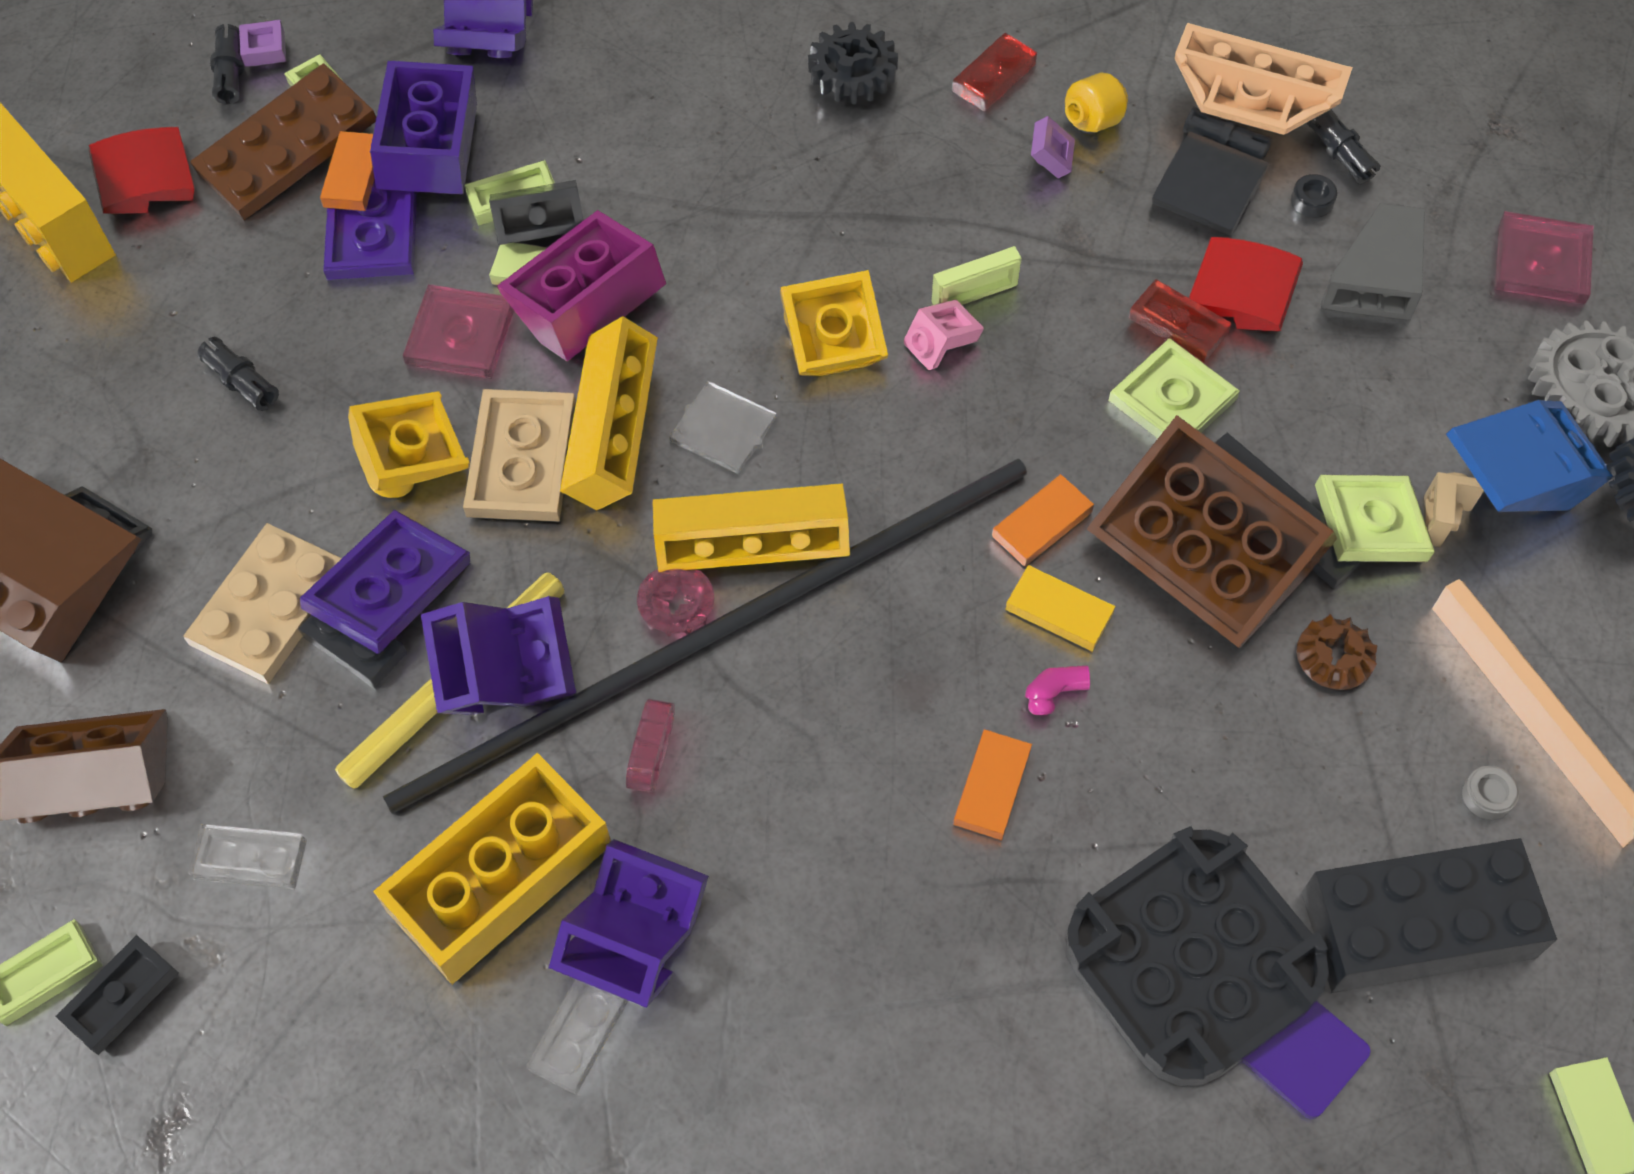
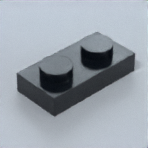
(351, 654)
(117, 995)

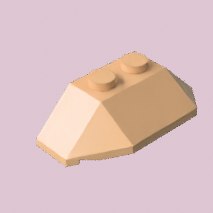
(1257, 80)

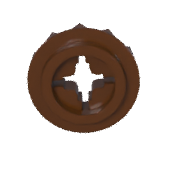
(1316, 658)

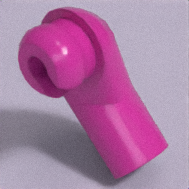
(1051, 683)

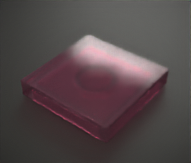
(1544, 257)
(458, 331)

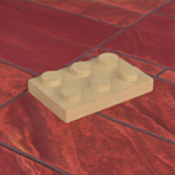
(519, 455)
(257, 607)

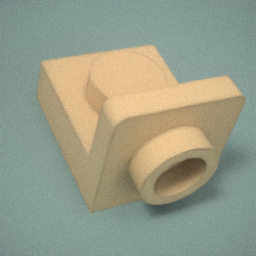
(1445, 501)

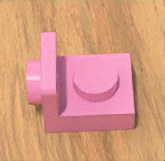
(941, 329)

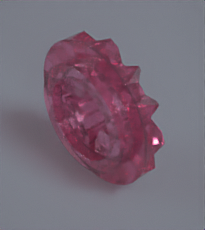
(662, 586)

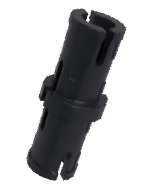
(226, 64)
(1227, 133)
(1345, 146)
(238, 373)

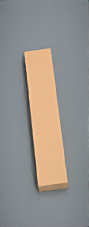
(1539, 709)

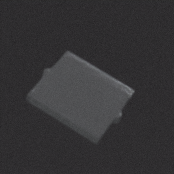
(723, 427)

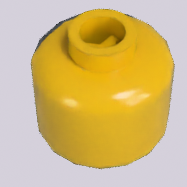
(1096, 103)

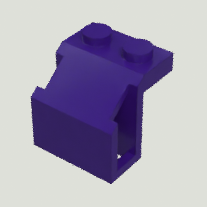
(483, 24)
(497, 655)
(630, 924)

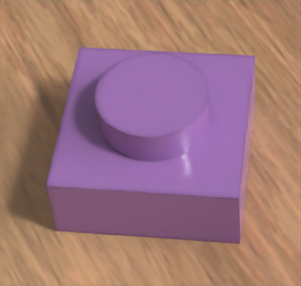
(262, 43)
(1052, 147)

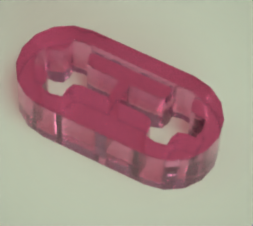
(650, 746)

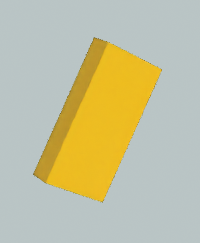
(1060, 608)

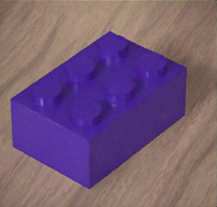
(424, 127)

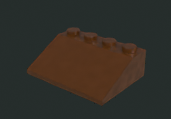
(1211, 532)
(53, 563)

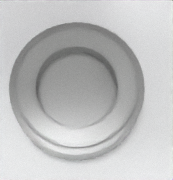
(1490, 792)

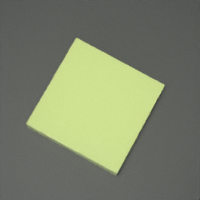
(1173, 385)
(1374, 518)

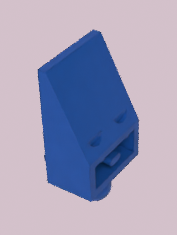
(1531, 458)

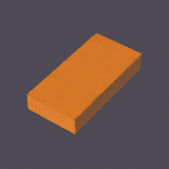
(349, 173)
(1042, 520)
(992, 784)

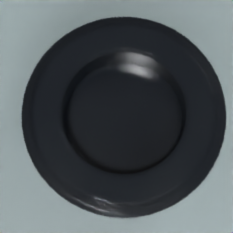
(1314, 195)

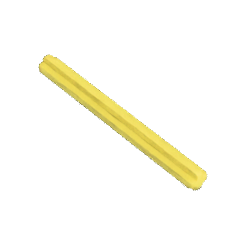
(417, 709)

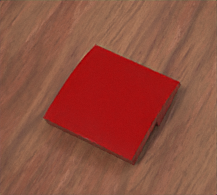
(140, 169)
(1247, 282)

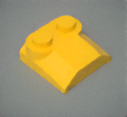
(834, 324)
(404, 442)

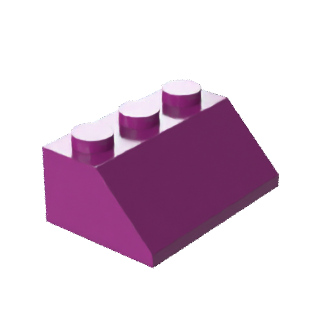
(583, 283)

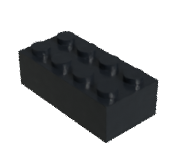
(1428, 914)

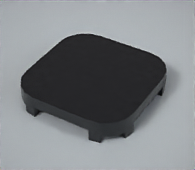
(1196, 957)

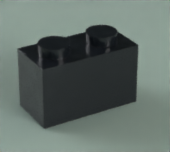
(536, 212)

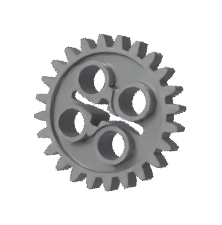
(1591, 377)

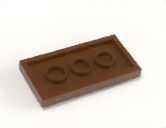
(282, 141)

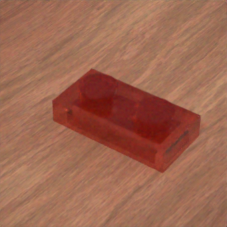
(994, 72)
(1180, 319)

